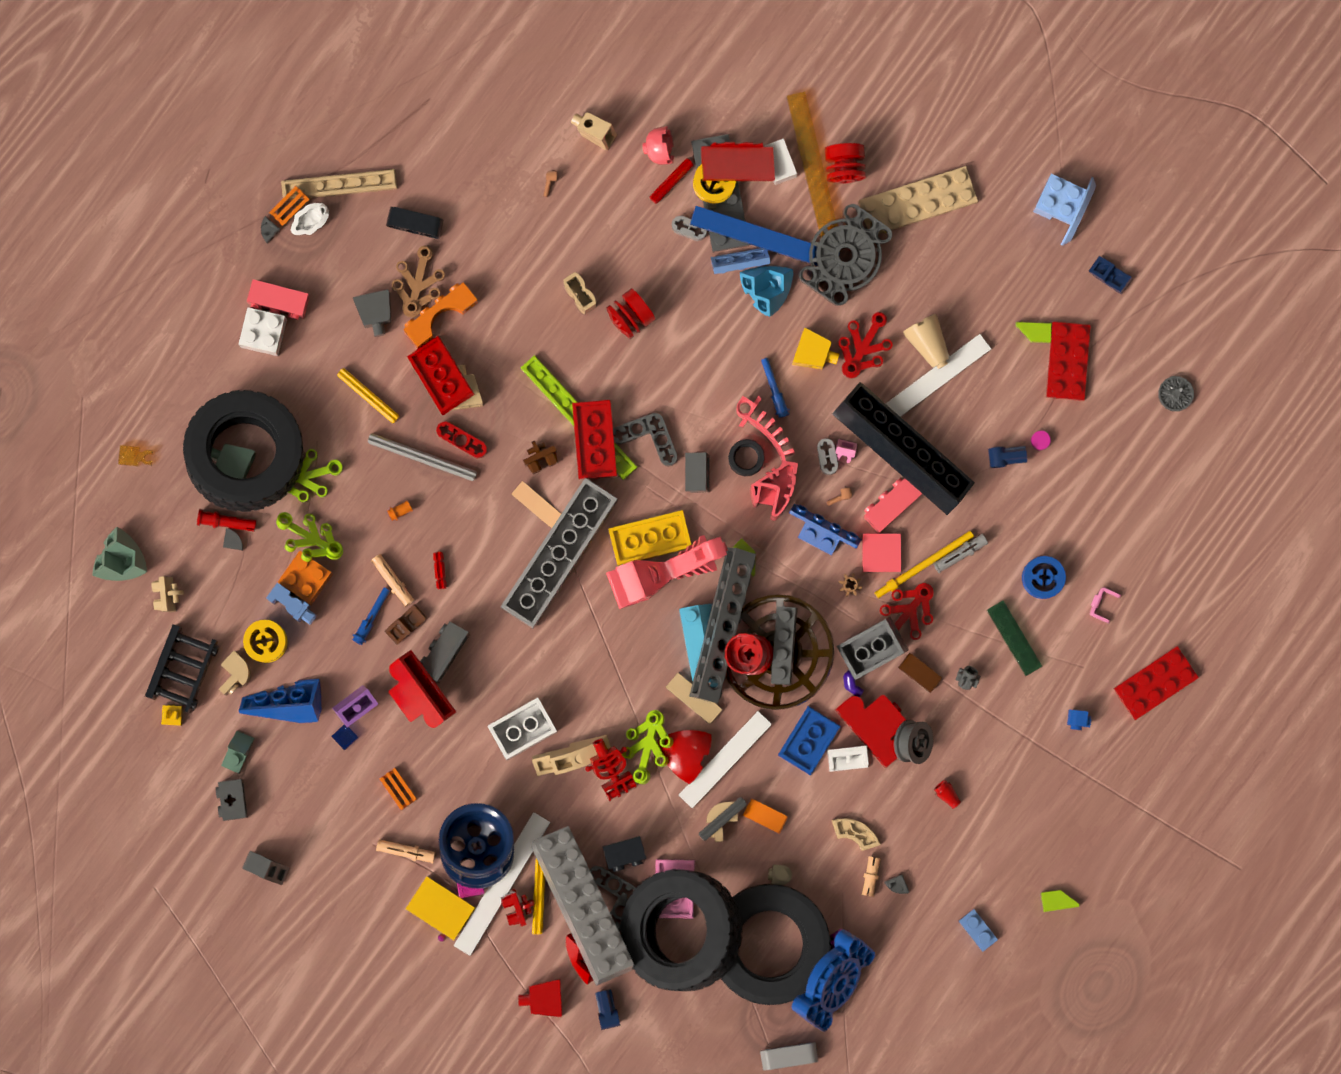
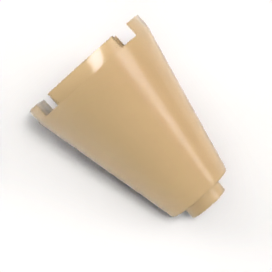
(929, 341)

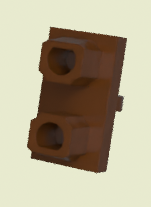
(548, 454)

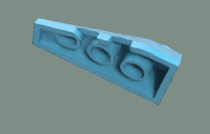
(694, 625)

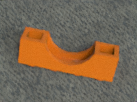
(459, 300)

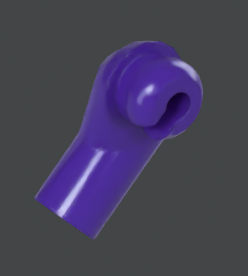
(850, 684)

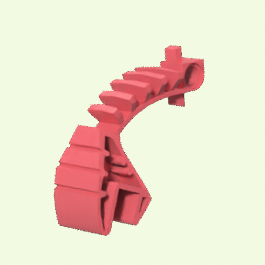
(775, 487)
(642, 579)

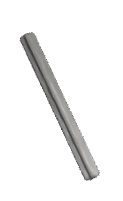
(422, 457)

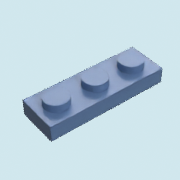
(740, 260)

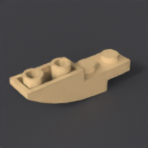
(567, 759)

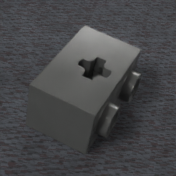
(236, 790)

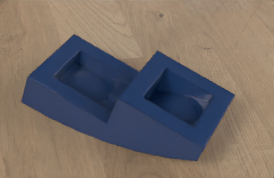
(1110, 275)

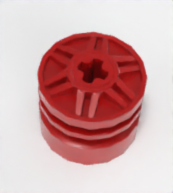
(845, 165)
(631, 313)
(739, 650)

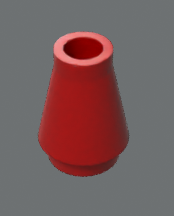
(946, 793)

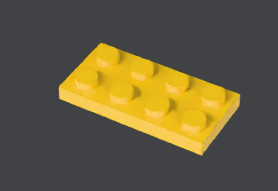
(650, 537)

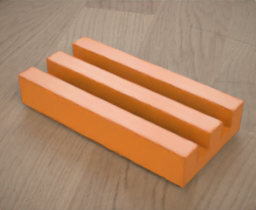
(278, 216)
(388, 775)

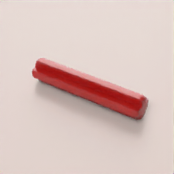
(671, 181)

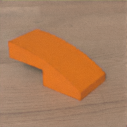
(765, 816)

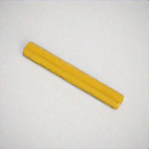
(368, 395)
(538, 908)

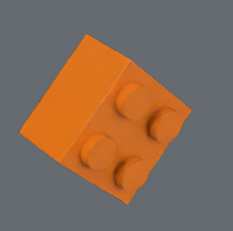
(305, 578)

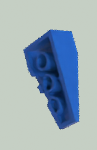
(293, 704)

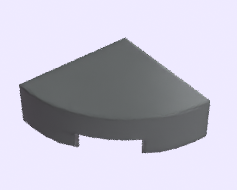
(268, 229)
(232, 540)
(897, 885)

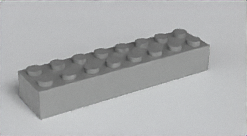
(559, 553)
(582, 905)

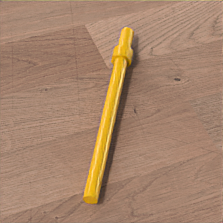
(892, 585)

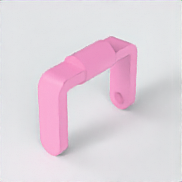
(1096, 601)

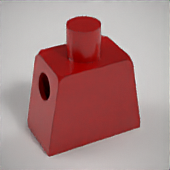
(543, 999)

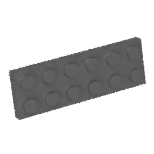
(731, 207)

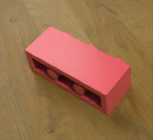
(278, 299)
(891, 504)

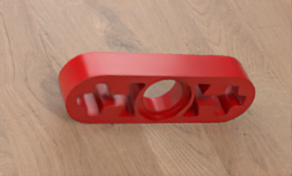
(471, 451)

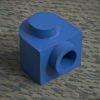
(1078, 719)

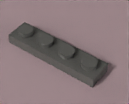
(784, 645)

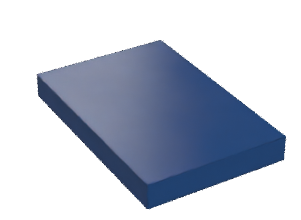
(809, 740)

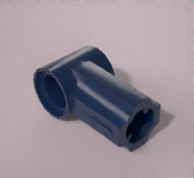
(1003, 456)
(607, 1013)

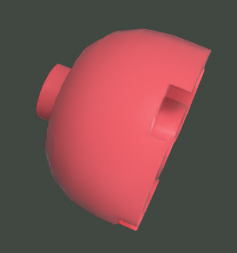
(659, 145)

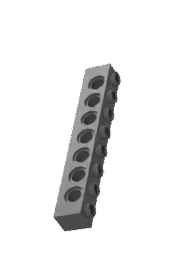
(720, 614)

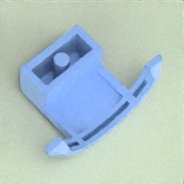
(1064, 202)

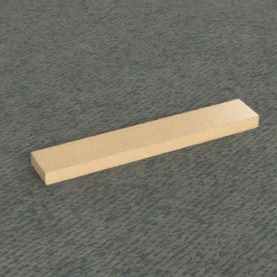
(342, 184)

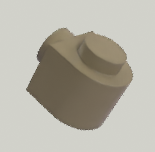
(779, 874)

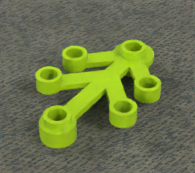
(305, 475)
(310, 538)
(649, 744)

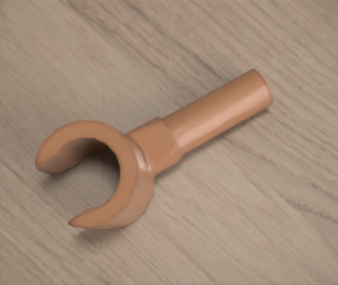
(550, 176)
(845, 495)

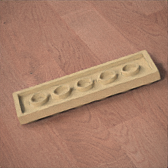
(920, 200)

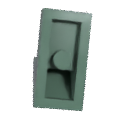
(237, 752)

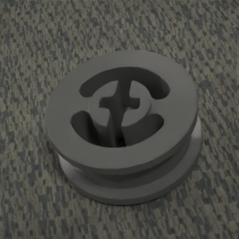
(913, 741)

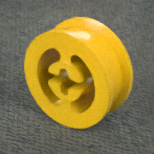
(727, 188)
(263, 626)

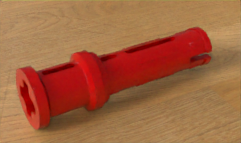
(216, 520)

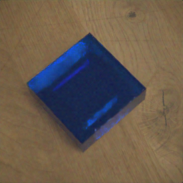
(344, 737)

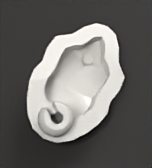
(310, 219)

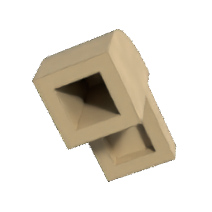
(238, 669)
(715, 812)

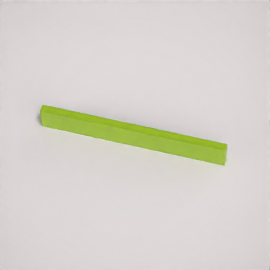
(563, 402)

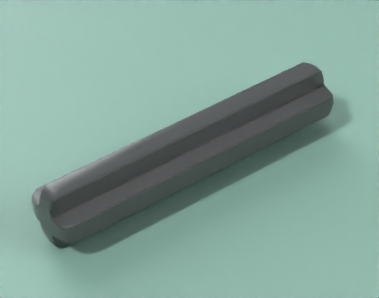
(722, 819)

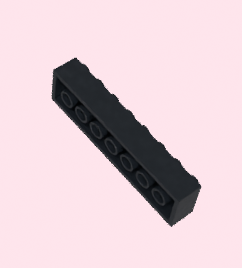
(903, 448)

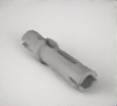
(980, 541)

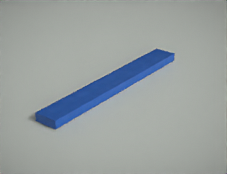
(752, 234)

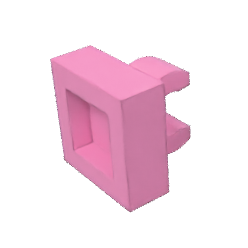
(845, 448)

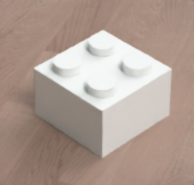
(262, 331)

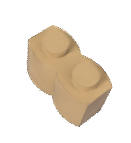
(576, 289)

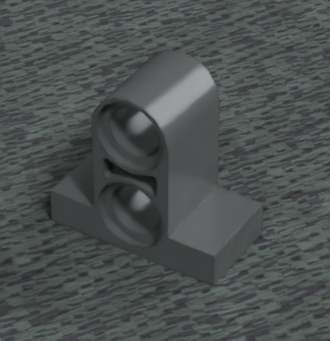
(265, 868)

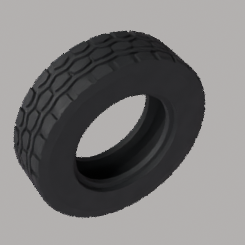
(235, 409)
(722, 934)
(814, 937)

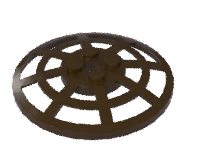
(798, 654)

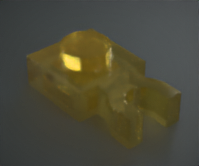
(132, 456)

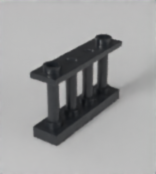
(169, 654)

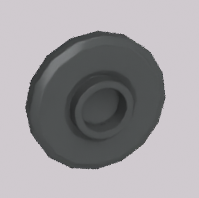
(1176, 393)

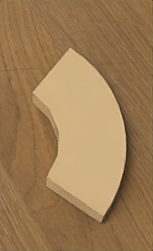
(855, 831)

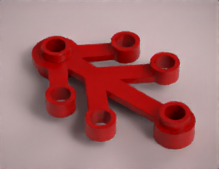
(863, 348)
(909, 610)

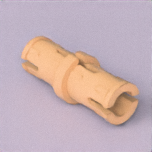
(871, 876)

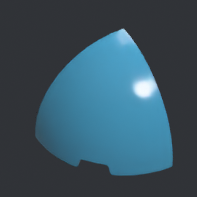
(767, 287)

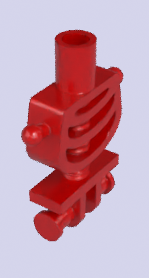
(607, 760)

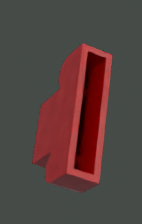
(418, 692)
(874, 725)

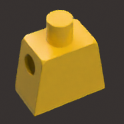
(813, 351)

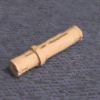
(397, 586)
(426, 855)

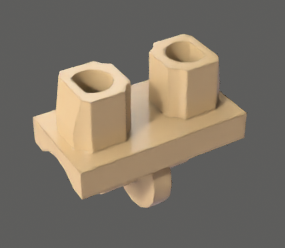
(168, 592)

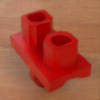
(512, 900)

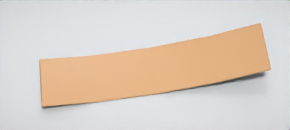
(536, 504)

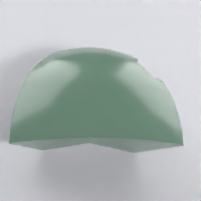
(120, 558)

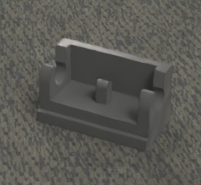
(697, 472)

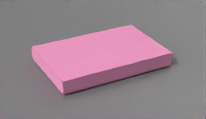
(681, 907)

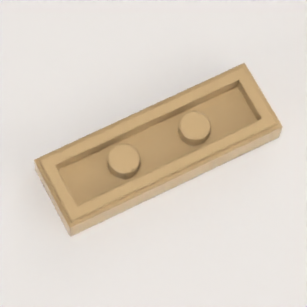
(681, 689)

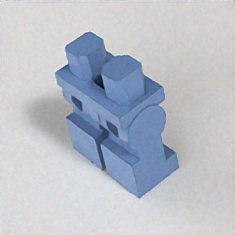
(293, 606)

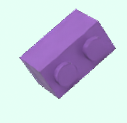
(355, 706)

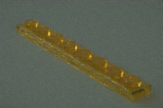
(811, 160)

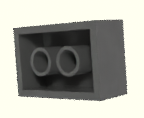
(872, 648)

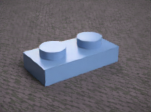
(978, 930)

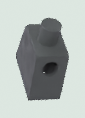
(374, 310)

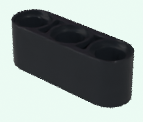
(414, 222)

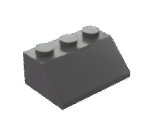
(444, 650)

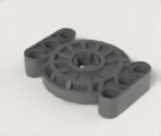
(861, 245)

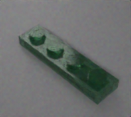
(1014, 638)

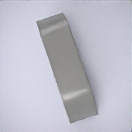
(687, 232)
(822, 457)

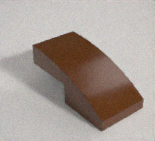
(406, 624)
(920, 672)

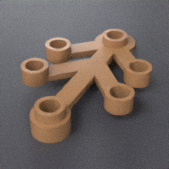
(418, 284)

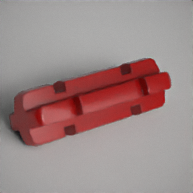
(439, 568)

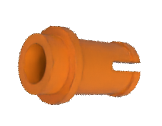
(399, 510)

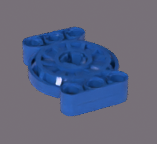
(833, 980)

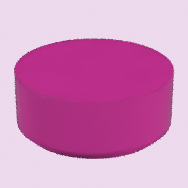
(1040, 440)

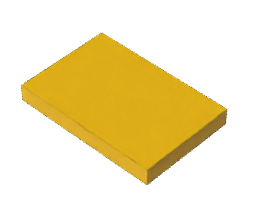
(440, 908)

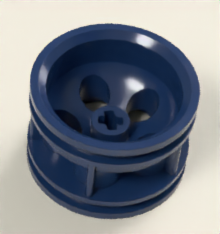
(491, 823)

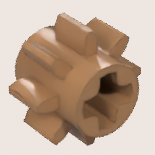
(848, 590)

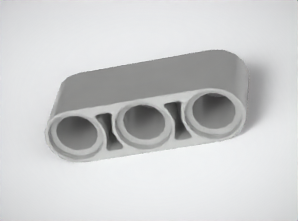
(789, 1056)

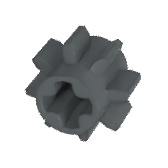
(968, 678)

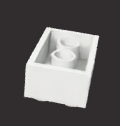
(522, 729)

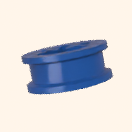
(1059, 578)

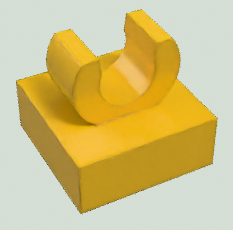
(172, 715)

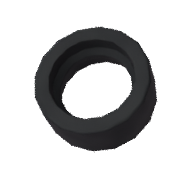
(746, 443)

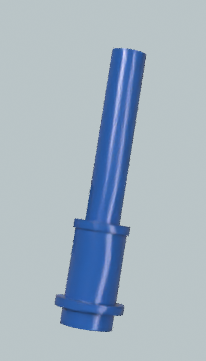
(778, 399)
(363, 632)

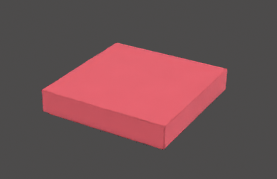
(881, 552)

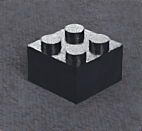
(624, 853)

